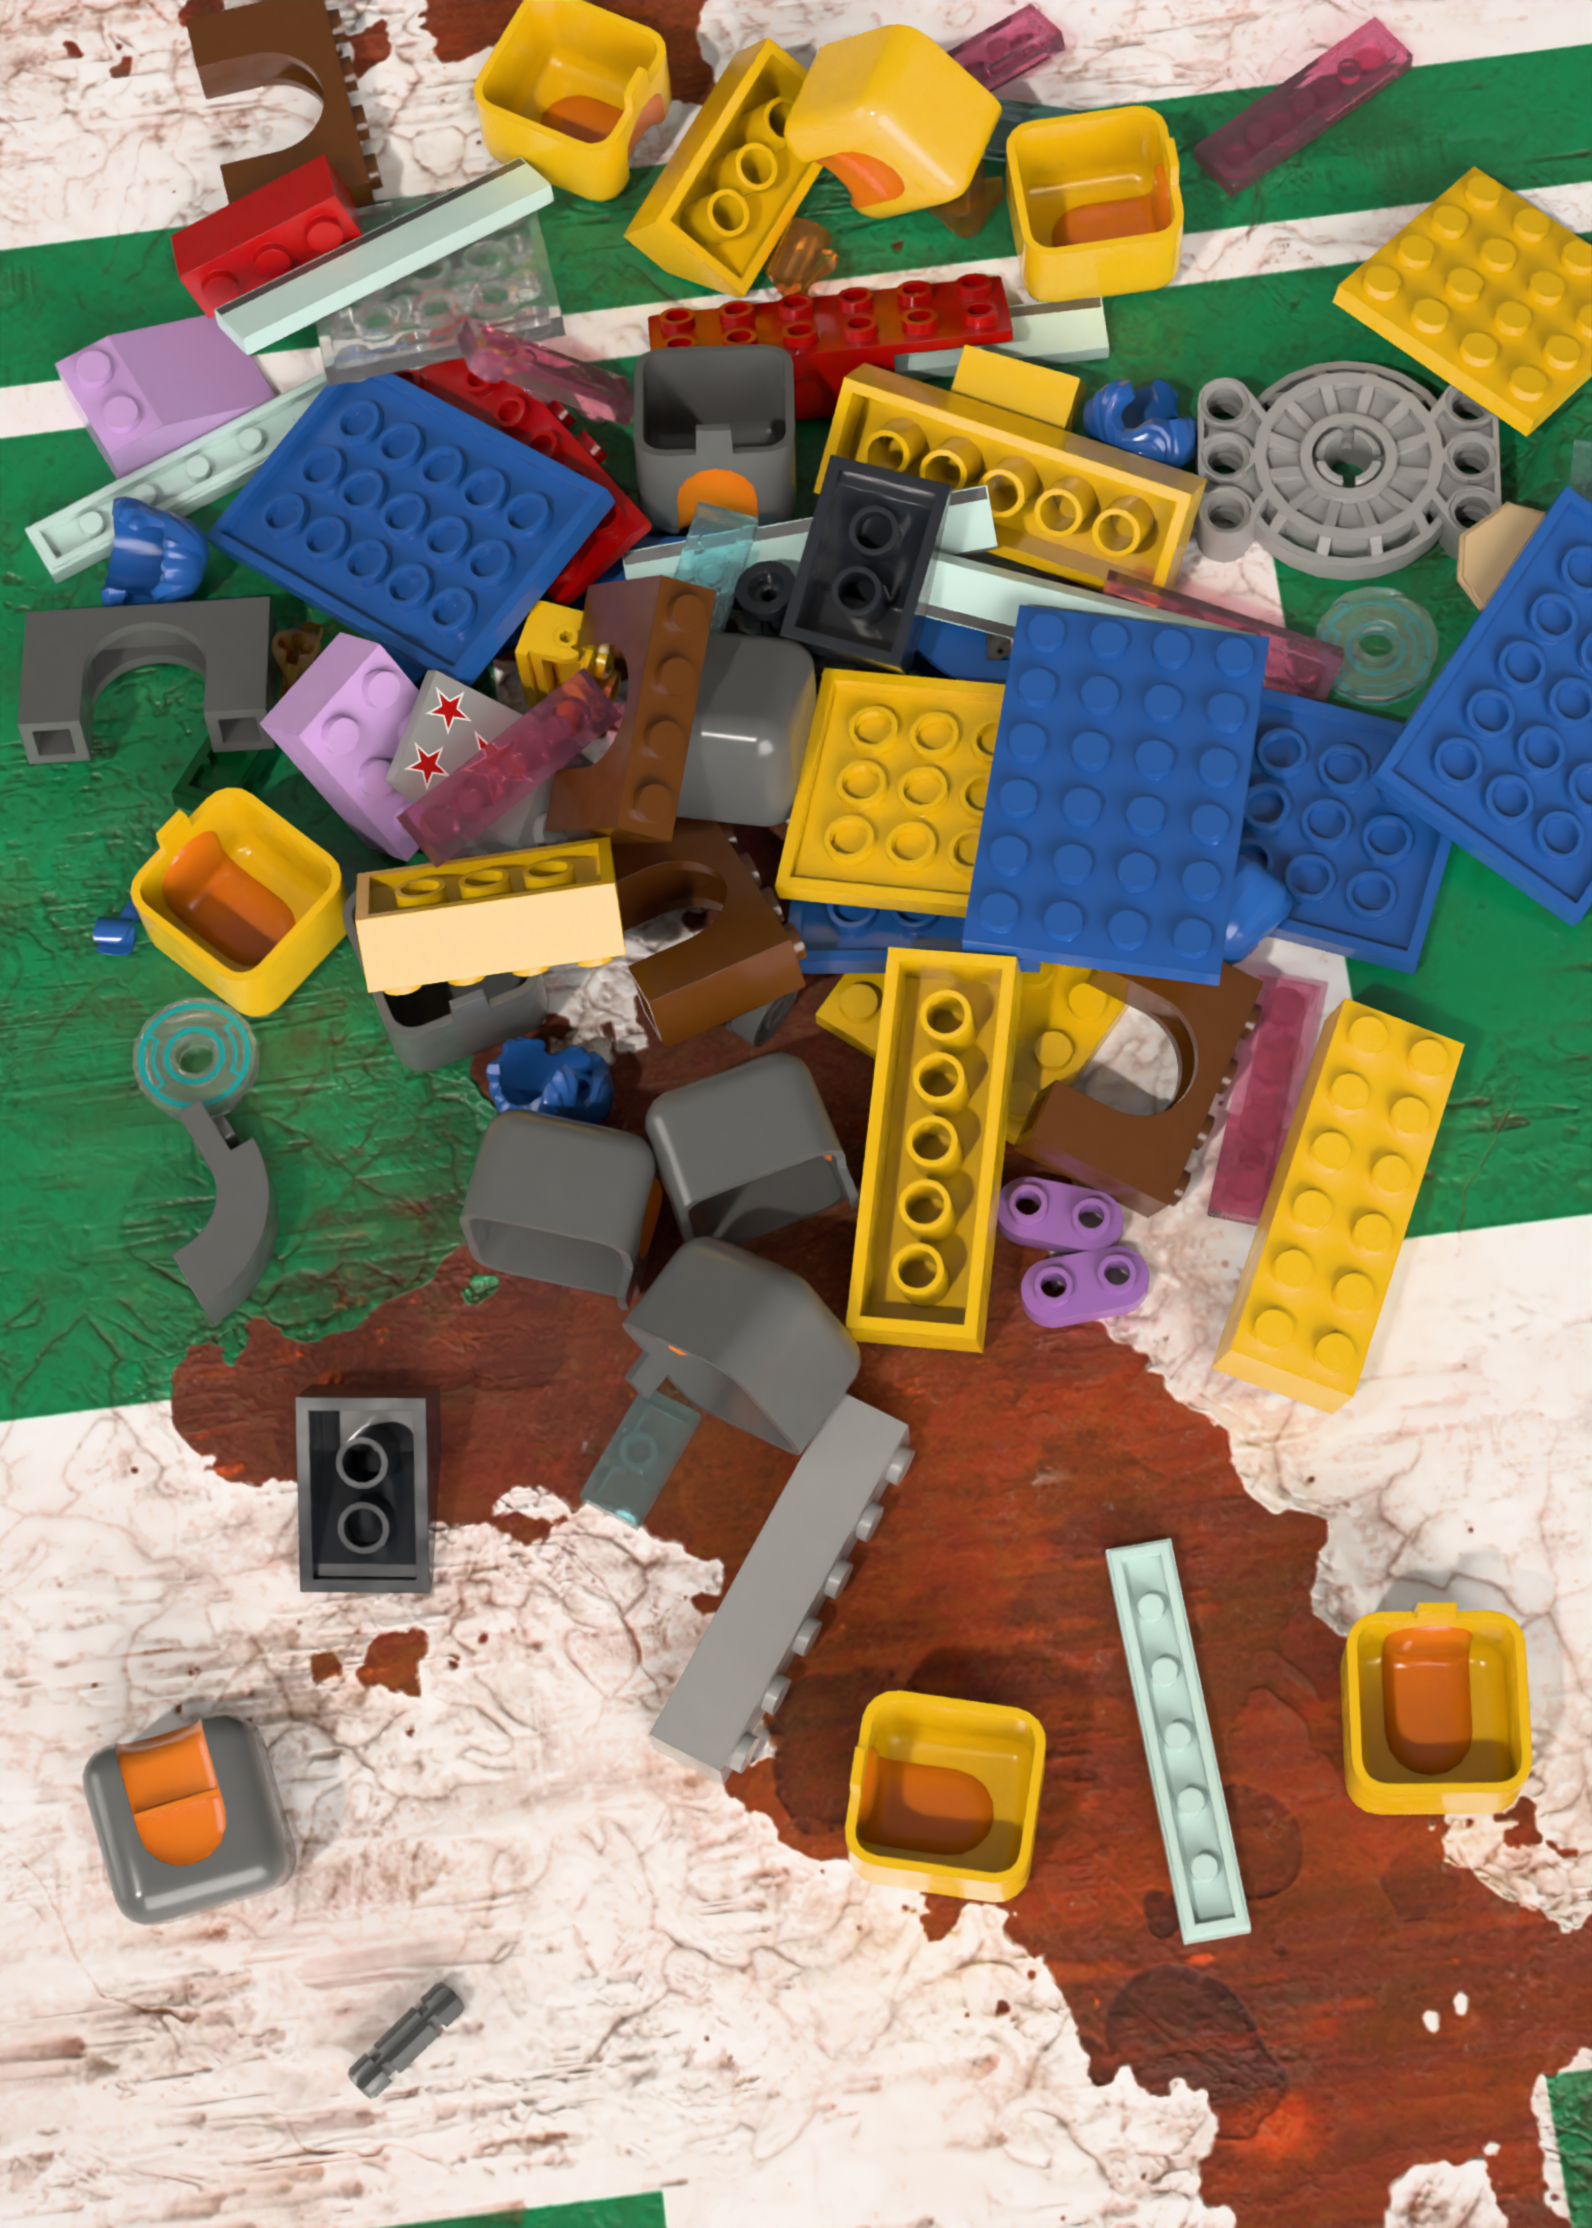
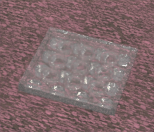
(418, 318)

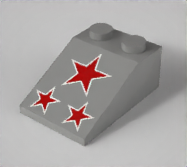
(444, 732)

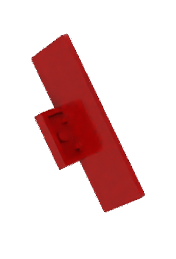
(844, 330)
(547, 431)

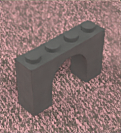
(80, 651)

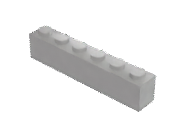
(781, 1589)

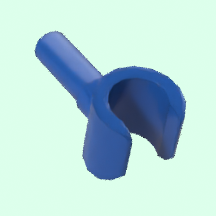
(115, 934)

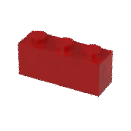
(266, 234)

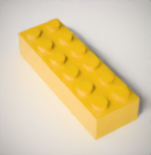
(1051, 493)
(935, 1150)
(1338, 1207)

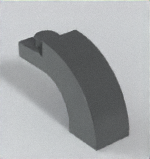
(242, 1231)

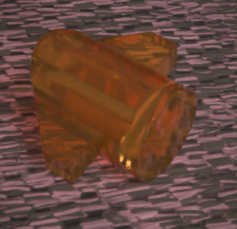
(969, 211)
(800, 258)
(296, 651)

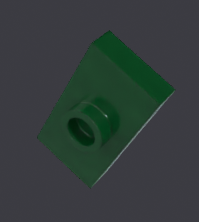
(216, 771)

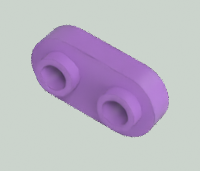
(1057, 1221)
(1087, 1290)

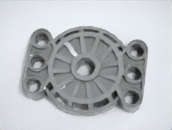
(1331, 417)

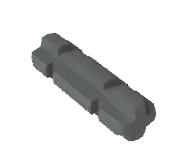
(405, 2040)

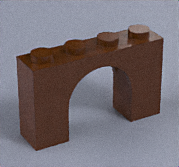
(292, 47)
(637, 783)
(729, 965)
(1145, 1156)

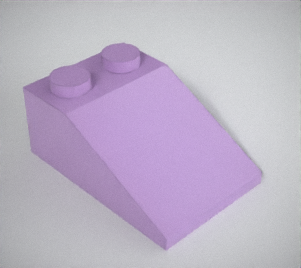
(159, 389)

